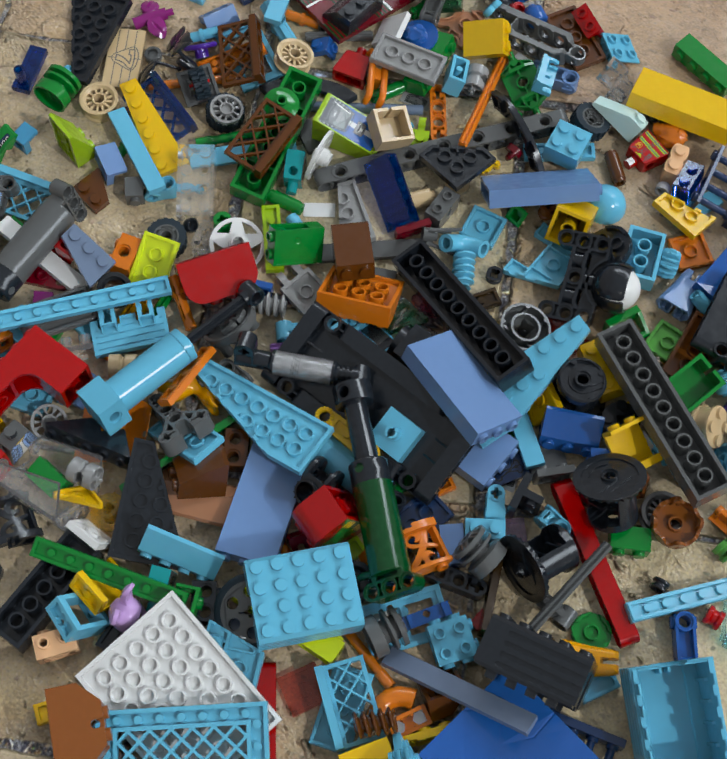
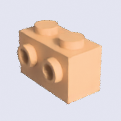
(51, 646)

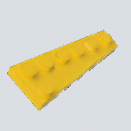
(151, 128)

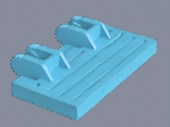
(130, 333)

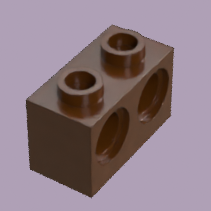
(238, 450)

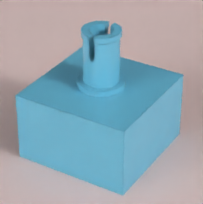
(397, 434)

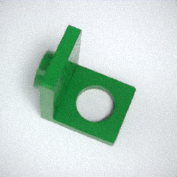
(197, 601)

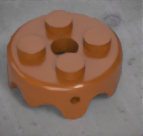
(689, 519)

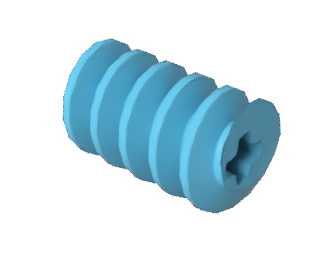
(464, 267)

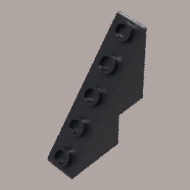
(87, 435)

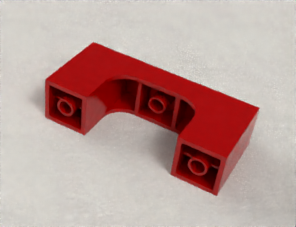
(40, 364)

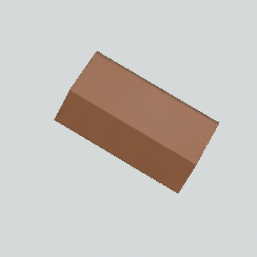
(206, 510)

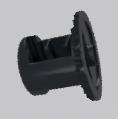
(581, 385)
(609, 495)
(536, 561)

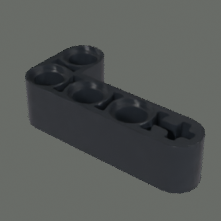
(451, 574)

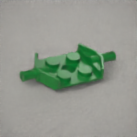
(522, 96)

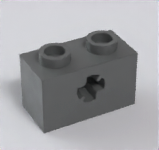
(442, 207)

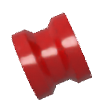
(713, 617)

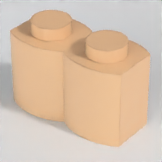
(674, 163)

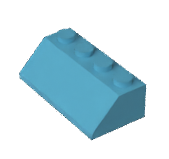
(180, 553)

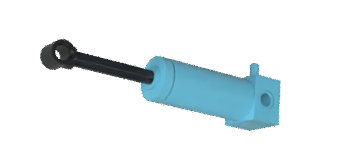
(112, 399)

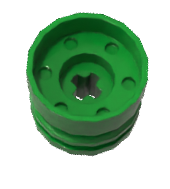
(57, 88)

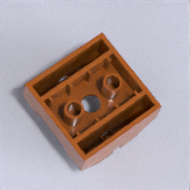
(73, 720)

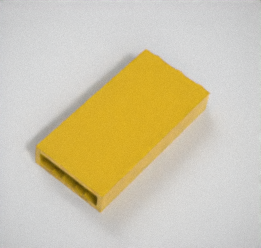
(680, 105)

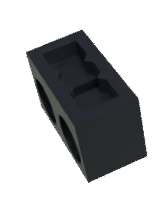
(208, 601)

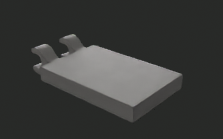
(301, 289)

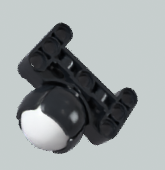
(604, 284)

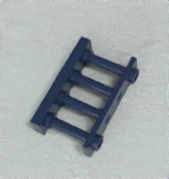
(697, 197)
(594, 735)

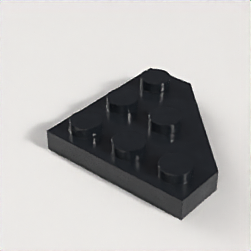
(457, 164)

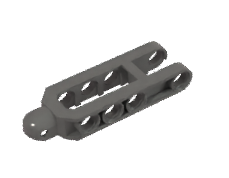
(565, 52)

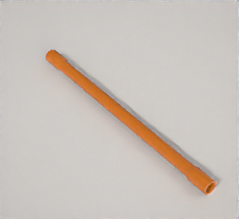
(379, 672)

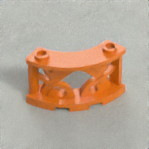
(419, 531)

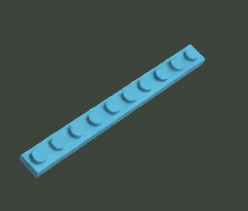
(84, 303)

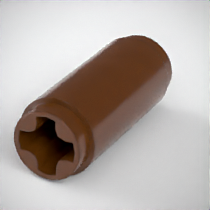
(615, 168)

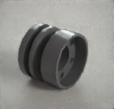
(481, 554)
(385, 631)

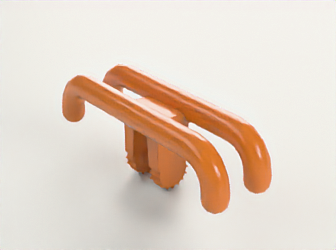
(375, 78)

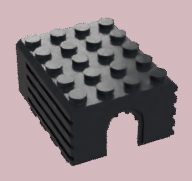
(536, 662)

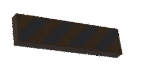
(490, 598)

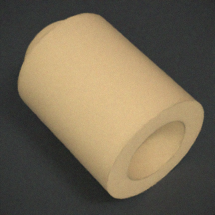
(423, 197)

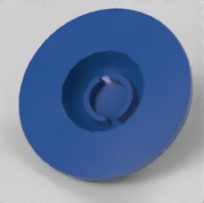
(421, 33)

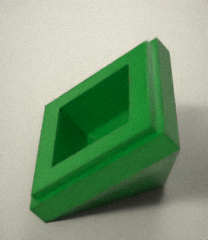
(516, 215)

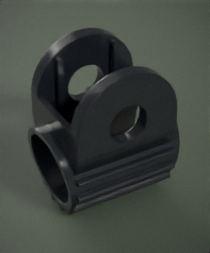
(312, 479)

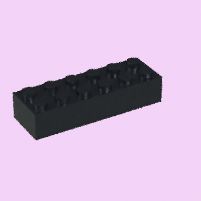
(25, 609)

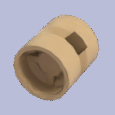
(117, 362)

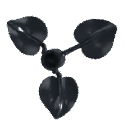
(178, 41)

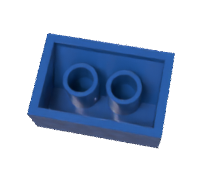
(570, 431)

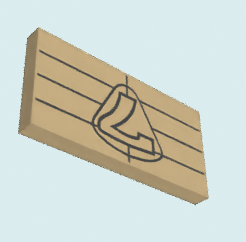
(124, 57)

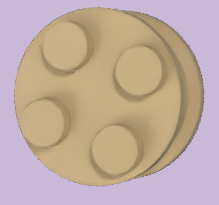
(711, 423)

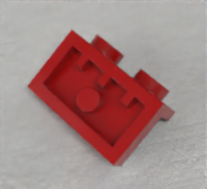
(587, 22)

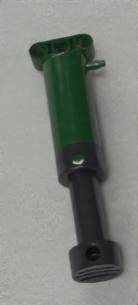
(375, 501)

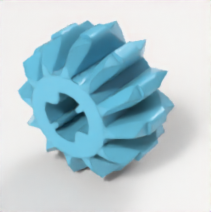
(669, 263)

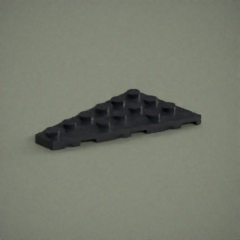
(93, 32)
(141, 503)

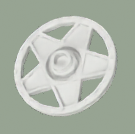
(321, 155)
(237, 235)

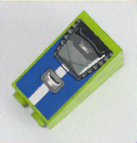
(349, 127)

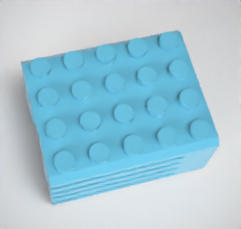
(303, 596)
(675, 710)

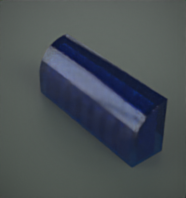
(391, 191)

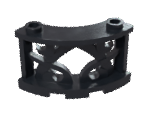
(21, 535)

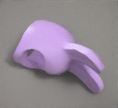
(125, 610)

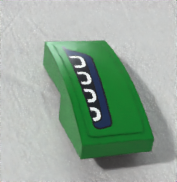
(7, 139)

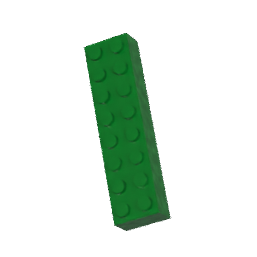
(244, 183)

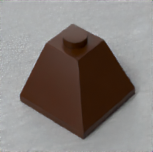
(437, 704)

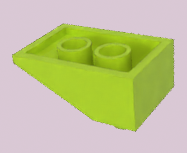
(72, 140)

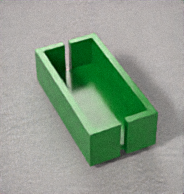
(693, 384)

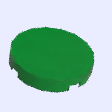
(591, 630)

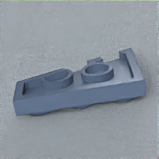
(88, 256)

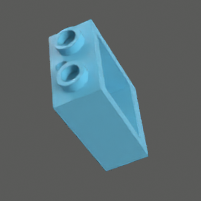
(71, 628)

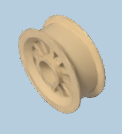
(293, 53)
(102, 93)

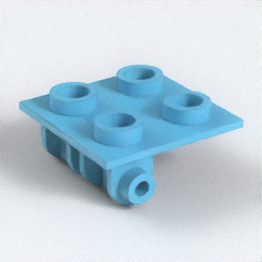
(619, 47)

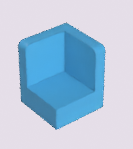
(25, 135)

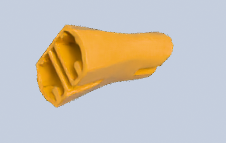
(600, 655)

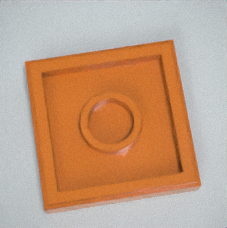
(694, 252)

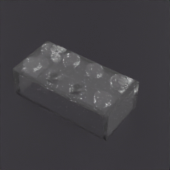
(190, 199)

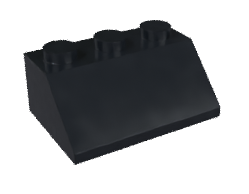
(351, 14)

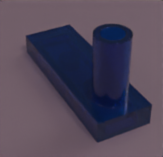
(29, 70)

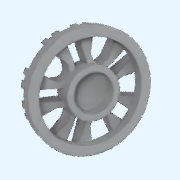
(226, 109)
(46, 418)

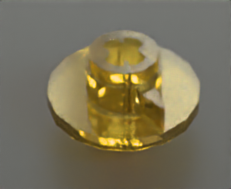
(105, 518)

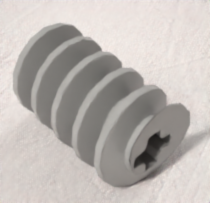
(274, 305)

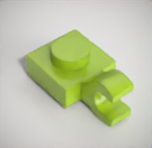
(420, 133)

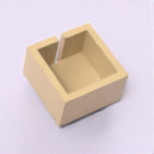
(390, 128)

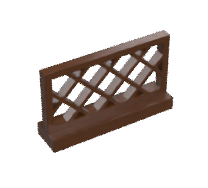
(256, 52)
(275, 148)

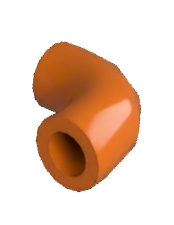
(395, 697)

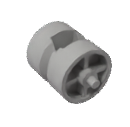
(475, 80)
(84, 473)

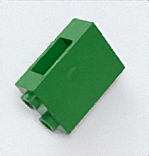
(294, 243)

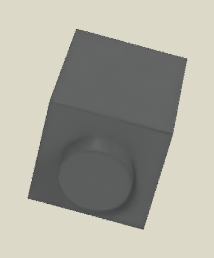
(134, 191)

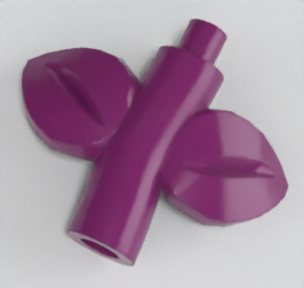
(153, 18)

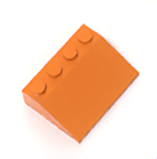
(361, 300)

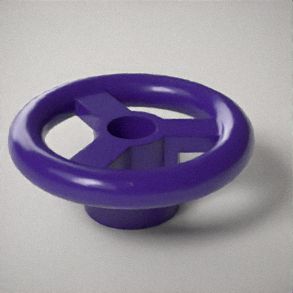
(201, 49)

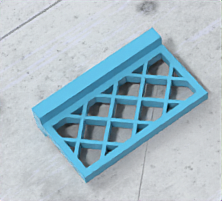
(31, 183)
(330, 702)

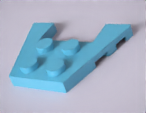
(547, 268)
(241, 652)

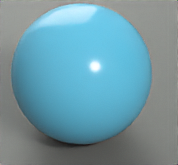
(611, 205)

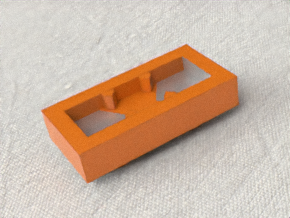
(412, 720)

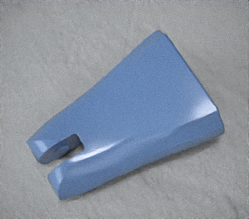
(678, 296)

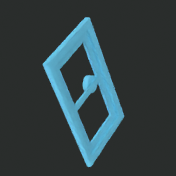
(273, 75)
(427, 592)

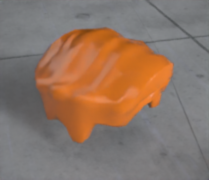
(669, 135)

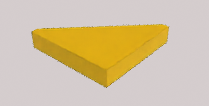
(81, 496)

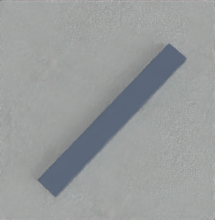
(460, 691)

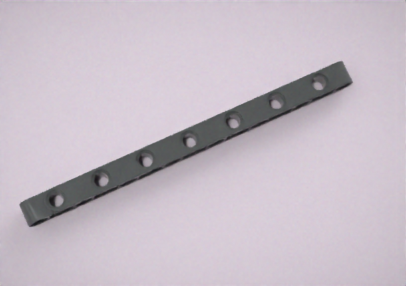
(489, 137)

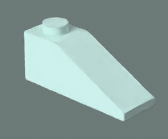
(621, 117)

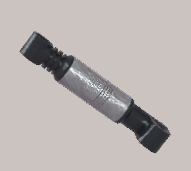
(294, 365)

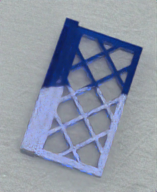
(173, 104)

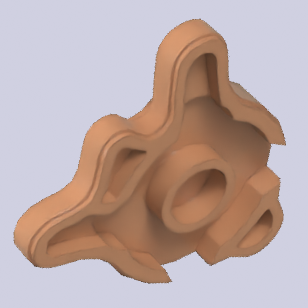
(455, 24)

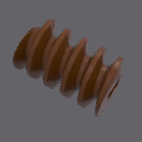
(375, 722)

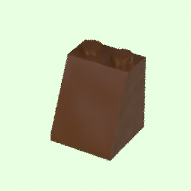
(352, 251)
(202, 480)

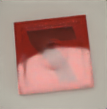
(301, 689)

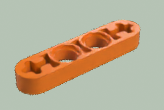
(437, 115)

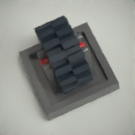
(197, 85)

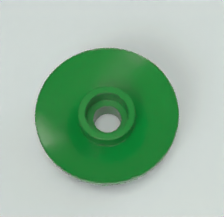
(291, 101)

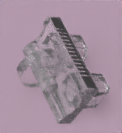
(85, 345)

